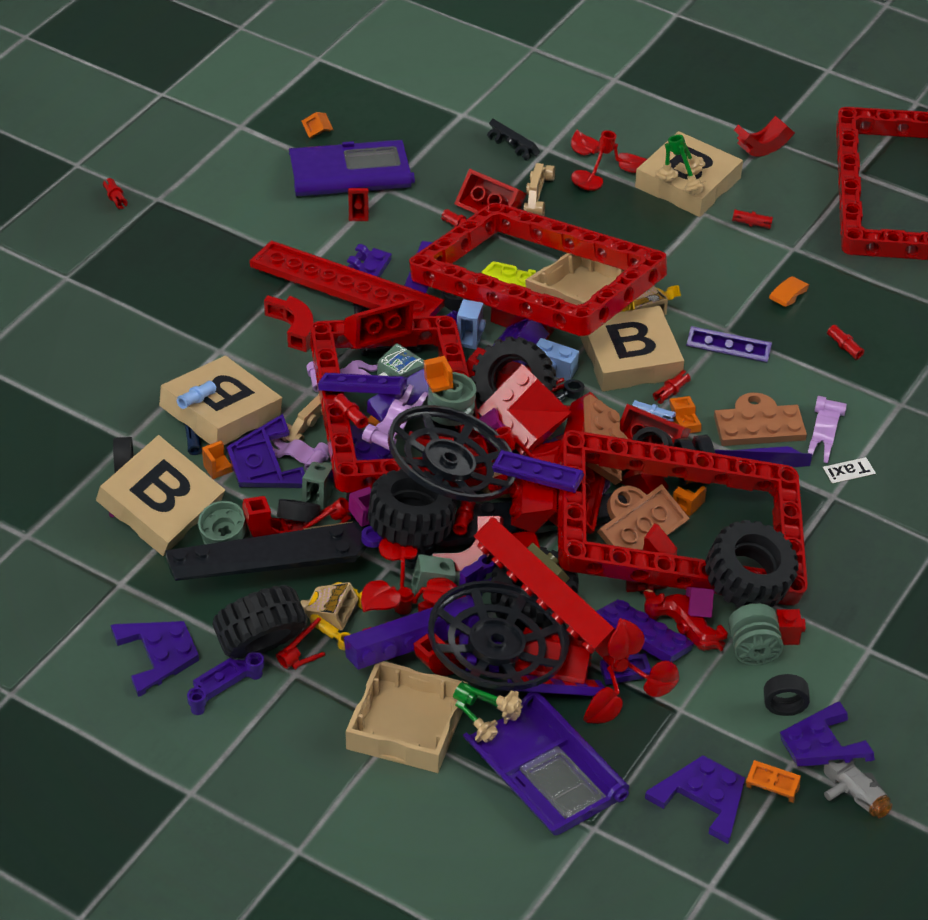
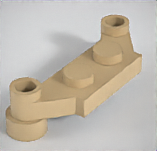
(535, 186)
(305, 419)

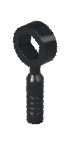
(571, 393)

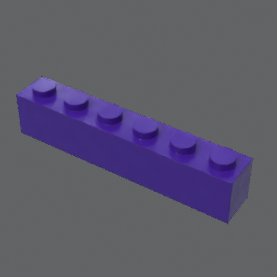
(398, 636)

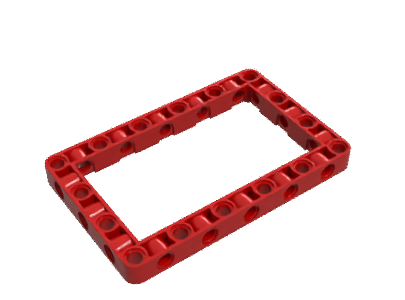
(855, 238)
(641, 264)
(325, 337)
(657, 568)

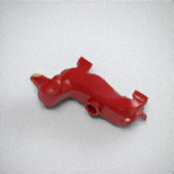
(693, 627)

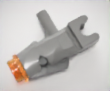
(860, 785)

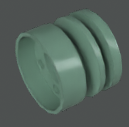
(222, 523)
(755, 634)

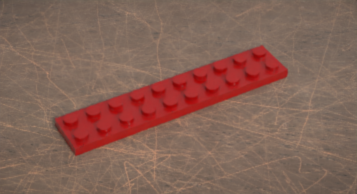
(340, 279)

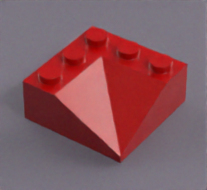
(527, 409)

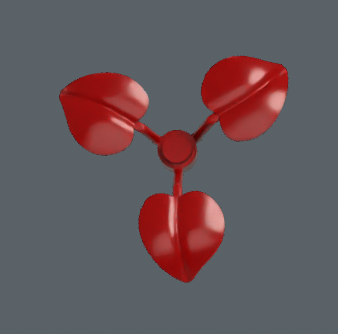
(586, 145)
(506, 434)
(380, 596)
(624, 641)

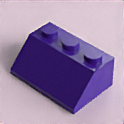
(525, 329)

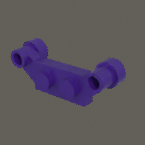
(223, 677)

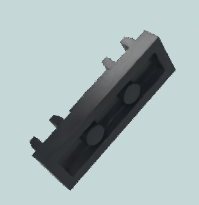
(513, 139)

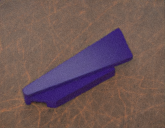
(779, 455)

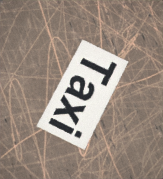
(849, 470)

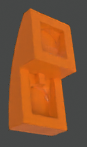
(788, 291)
(685, 413)

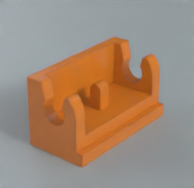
(773, 780)

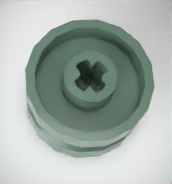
(459, 397)

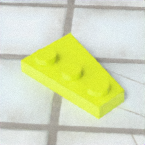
(508, 273)

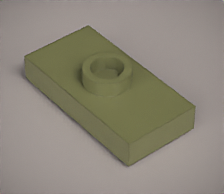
(550, 561)

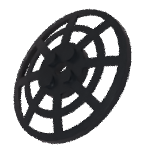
(439, 450)
(502, 630)

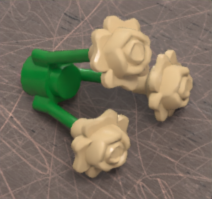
(692, 165)
(508, 705)

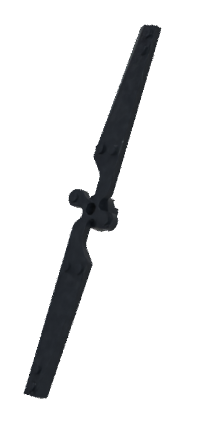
(321, 546)

